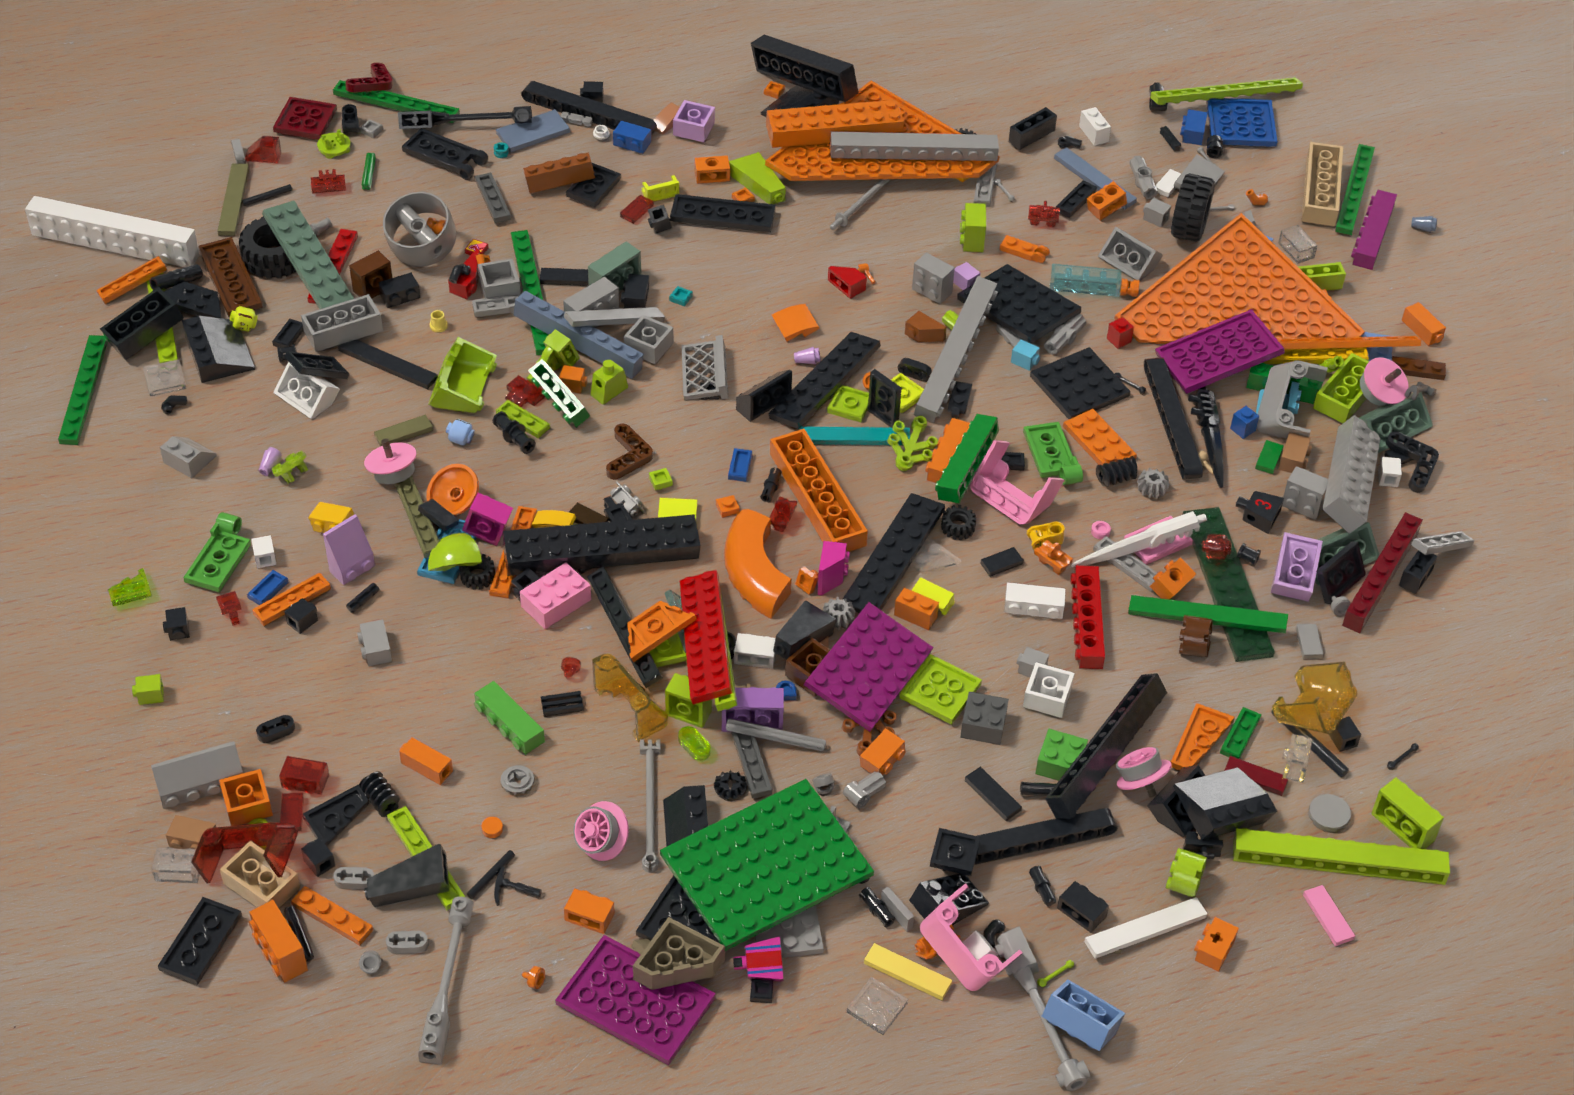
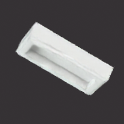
(1166, 184)

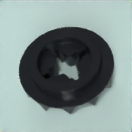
(738, 788)

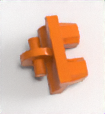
(1054, 556)

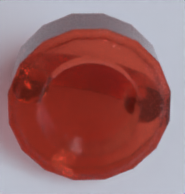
(570, 666)

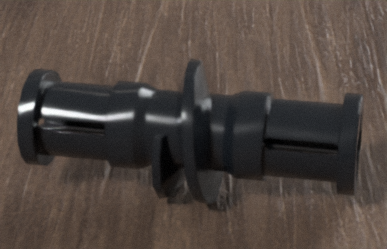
(514, 432)

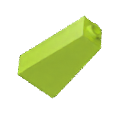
(758, 178)

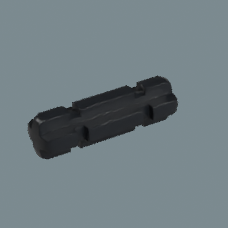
(1170, 138)
(362, 597)

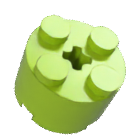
(1186, 872)

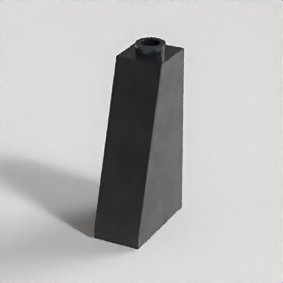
(803, 625)
(410, 879)

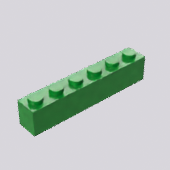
(967, 458)

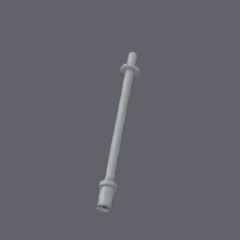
(842, 218)

